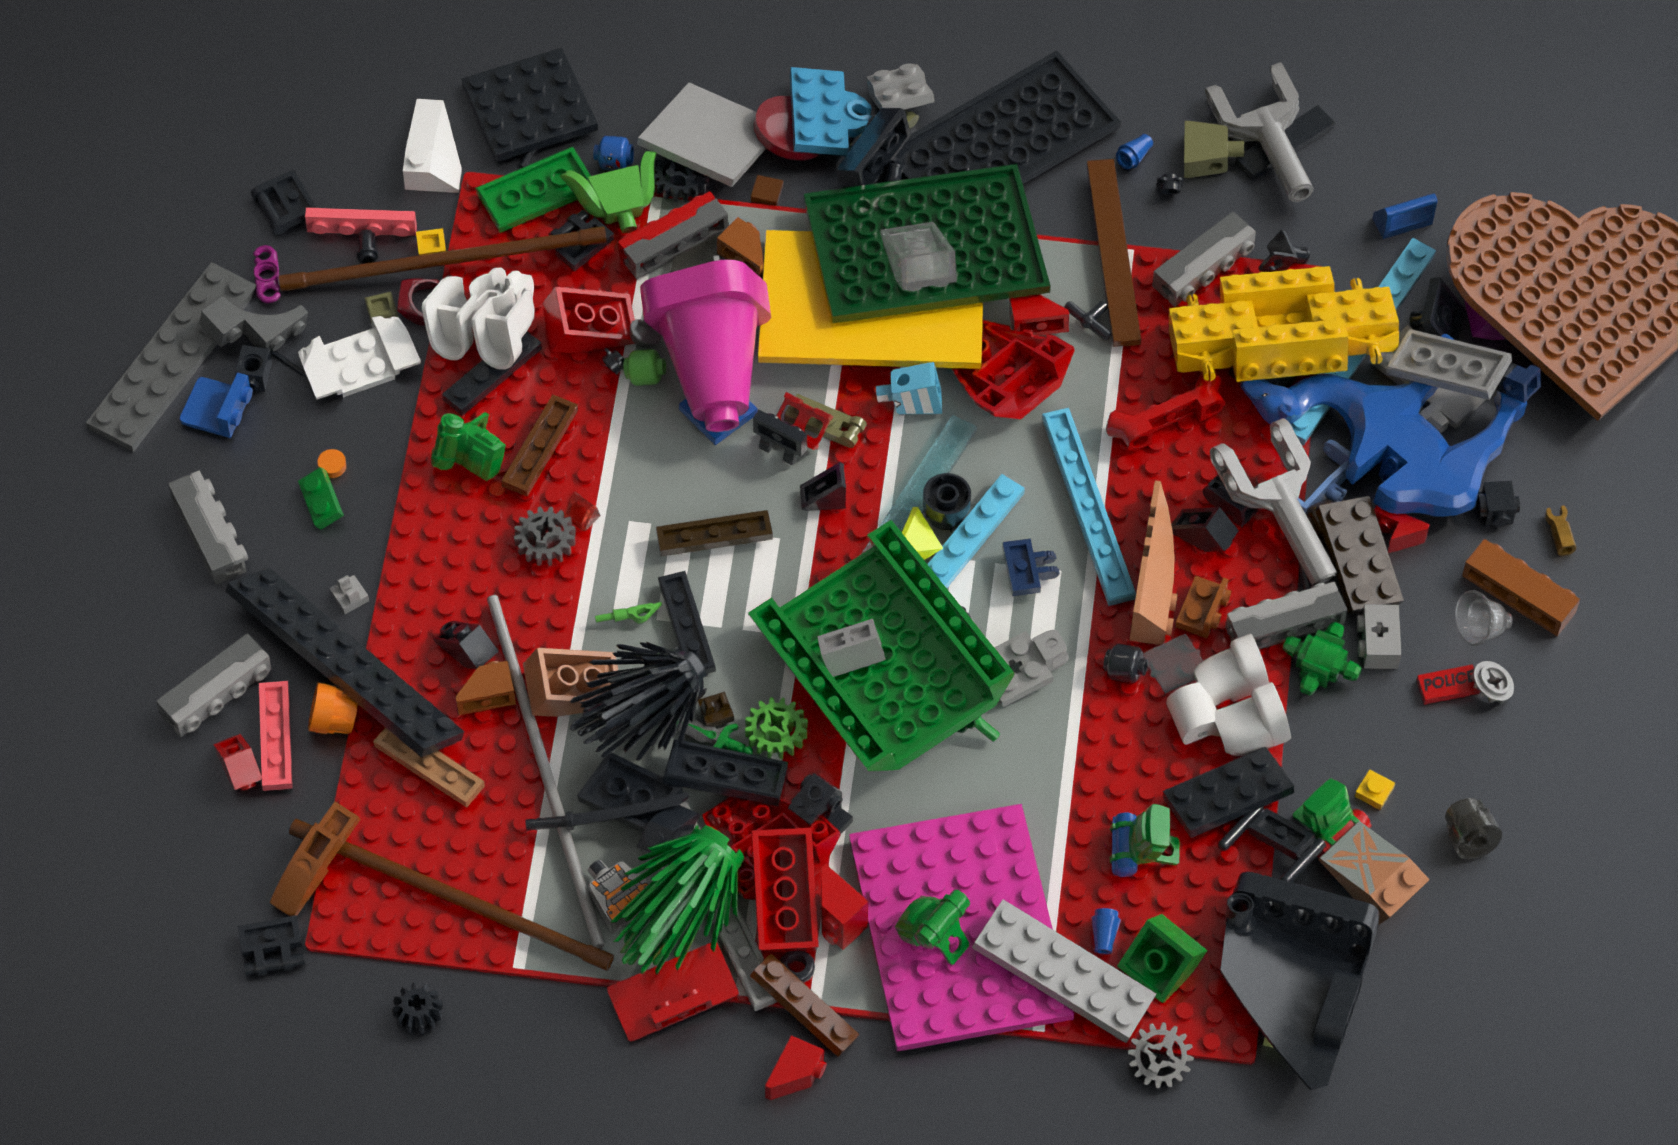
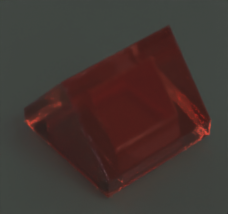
(581, 512)

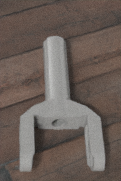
(1268, 126)
(1280, 497)

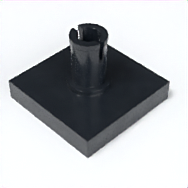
(1441, 311)

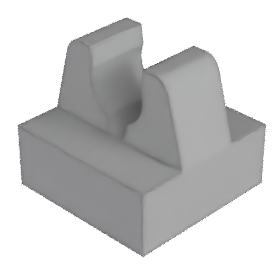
(348, 594)

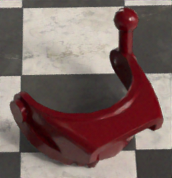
(405, 304)

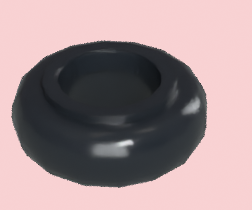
(803, 957)

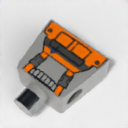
(607, 892)

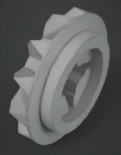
(1495, 673)

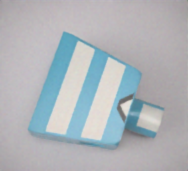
(913, 390)

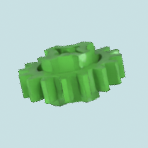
(779, 717)

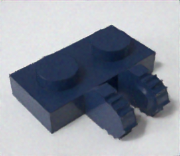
(1022, 567)

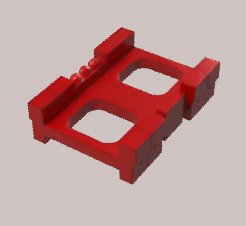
(805, 413)

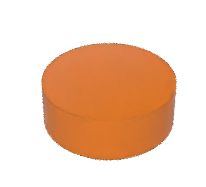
(333, 462)

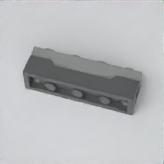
(1204, 259)
(207, 527)
(1288, 616)
(214, 685)

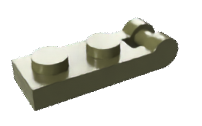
(833, 432)

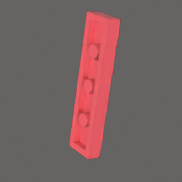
(354, 220)
(275, 735)

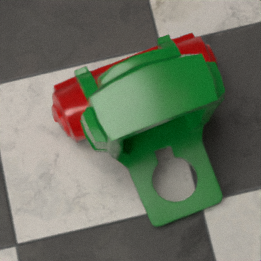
(1329, 813)

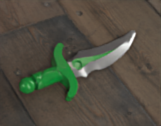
(710, 734)

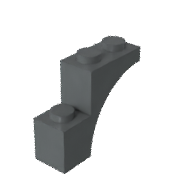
(227, 323)

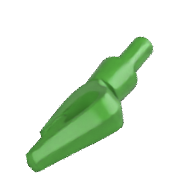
(630, 613)

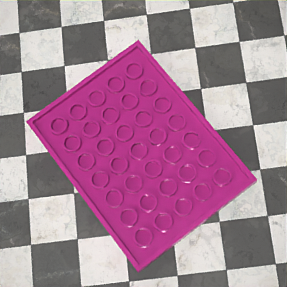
(989, 861)

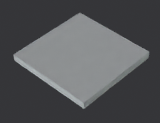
(705, 135)

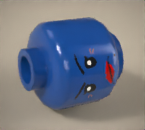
(613, 153)

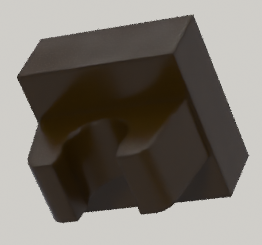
(715, 710)

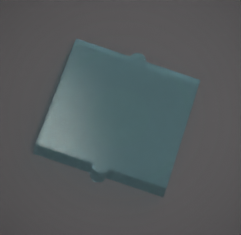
(1173, 662)

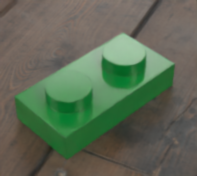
(320, 498)

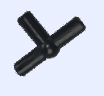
(1088, 320)

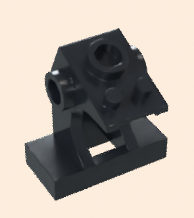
(819, 797)

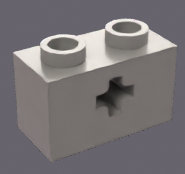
(1380, 651)

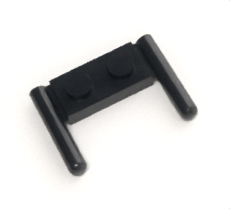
(1280, 835)

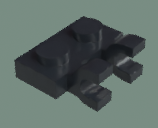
(775, 431)

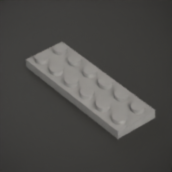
(1064, 971)

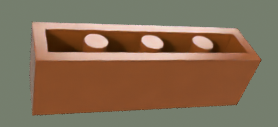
(1521, 587)

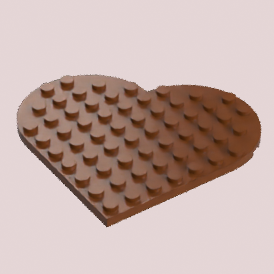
(1572, 293)

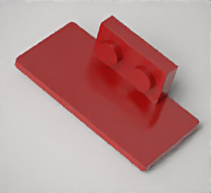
(657, 1001)

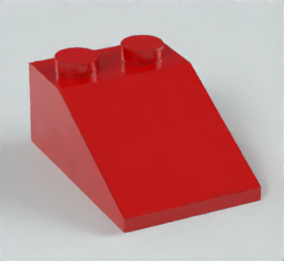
(587, 319)

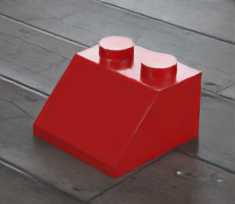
(842, 909)

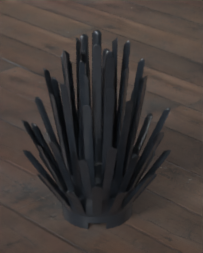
(641, 697)

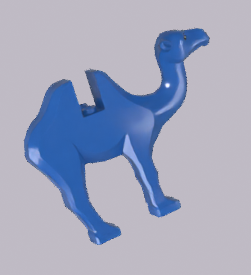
(1385, 424)

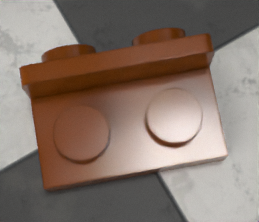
(1202, 606)

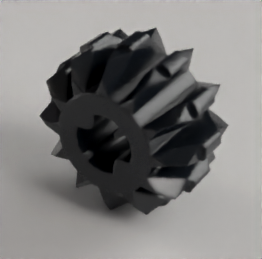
(414, 998)

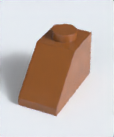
(742, 243)
(487, 689)

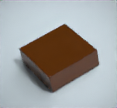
(767, 190)

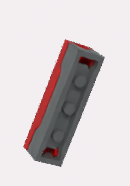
(672, 234)

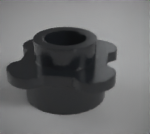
(1169, 184)
(613, 361)

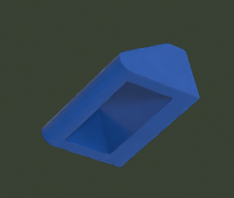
(1406, 216)

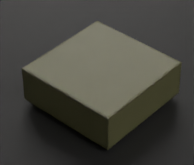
(381, 305)

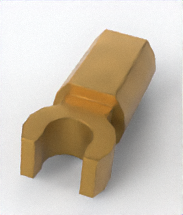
(1561, 531)

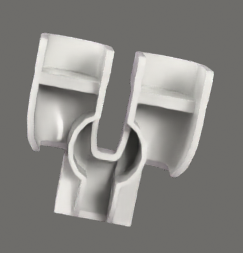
(496, 311)
(1232, 676)

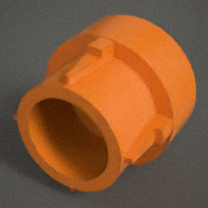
(331, 711)

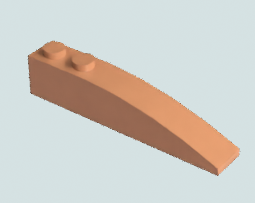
(1156, 576)

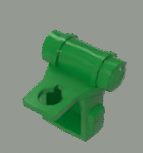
(467, 446)
(932, 922)

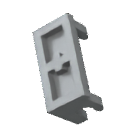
(851, 648)

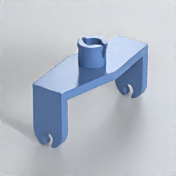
(1331, 486)

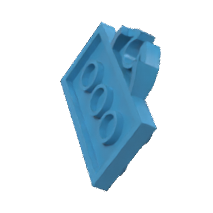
(824, 111)

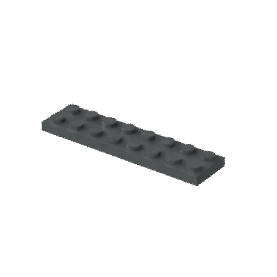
(166, 361)

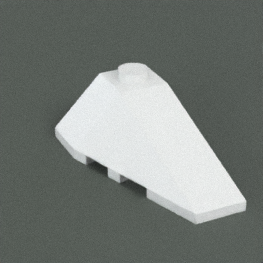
(430, 152)

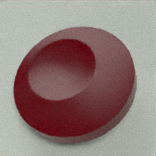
(774, 128)

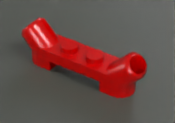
(1139, 428)

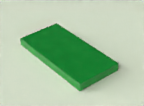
(531, 190)

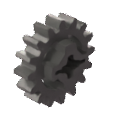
(544, 534)

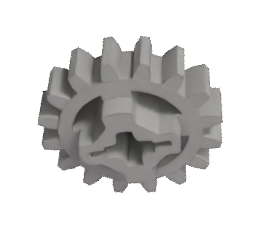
(1167, 1042)

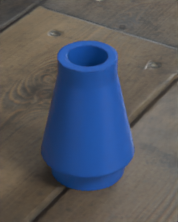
(1132, 152)
(1105, 928)

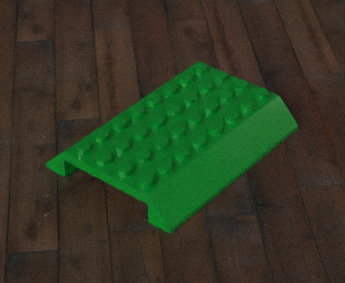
(936, 663)

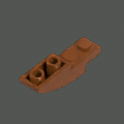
(312, 859)

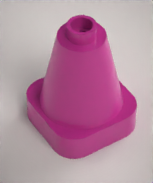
(710, 333)

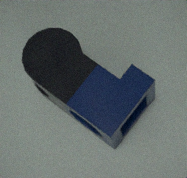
(1520, 382)

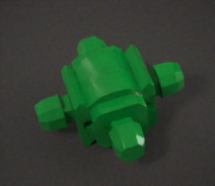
(1321, 658)

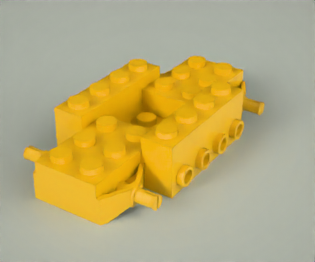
(1283, 326)

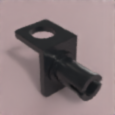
(1283, 254)

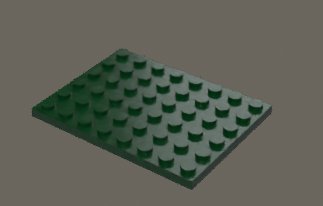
(977, 212)

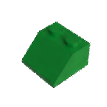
(1161, 957)

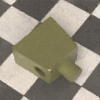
(1208, 149)

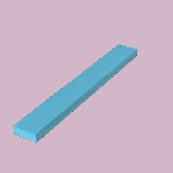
(1088, 507)

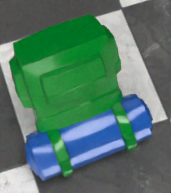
(1142, 840)

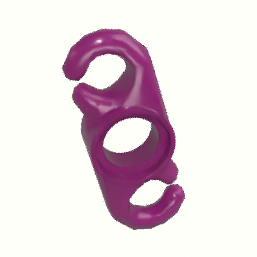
(264, 284)

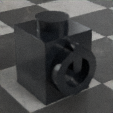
(1497, 503)

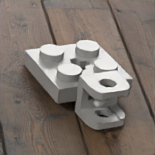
(1036, 659)

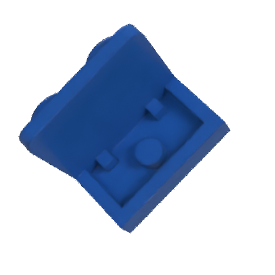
(217, 405)

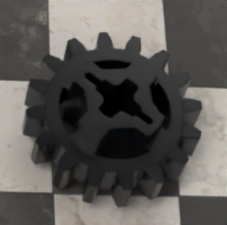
(678, 180)

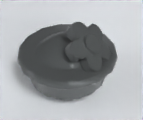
(643, 334)

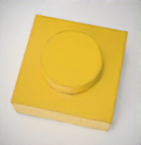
(430, 241)
(1374, 789)

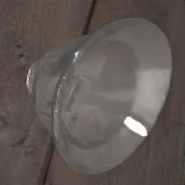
(1480, 618)

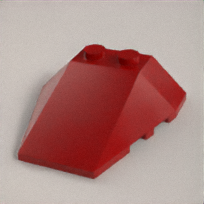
(1015, 370)

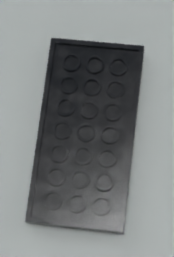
(1022, 121)

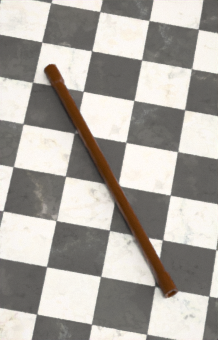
(303, 279)
(588, 953)

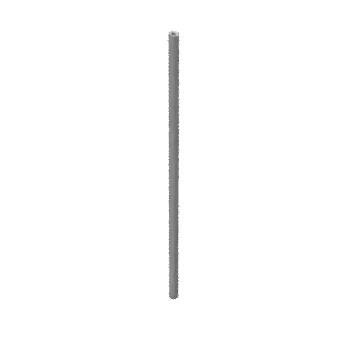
(545, 772)

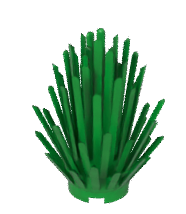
(685, 889)

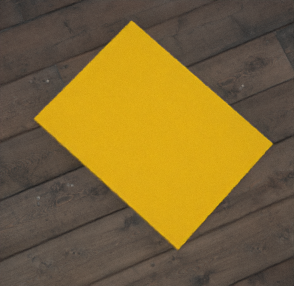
(804, 330)

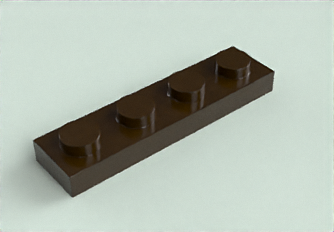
(714, 533)

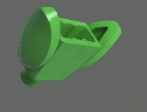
(616, 194)

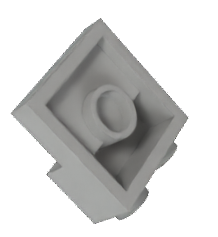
(900, 88)

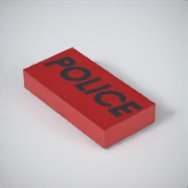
(1447, 684)

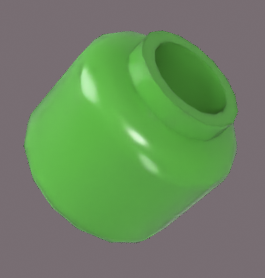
(644, 367)

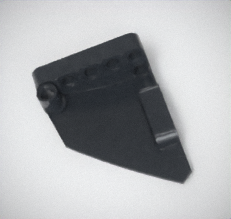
(1297, 967)

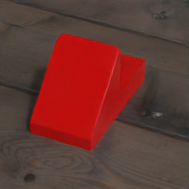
(1405, 529)

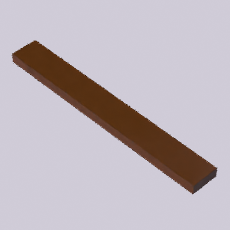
(1113, 253)

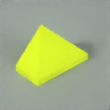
(921, 534)

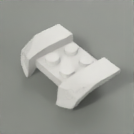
(359, 359)

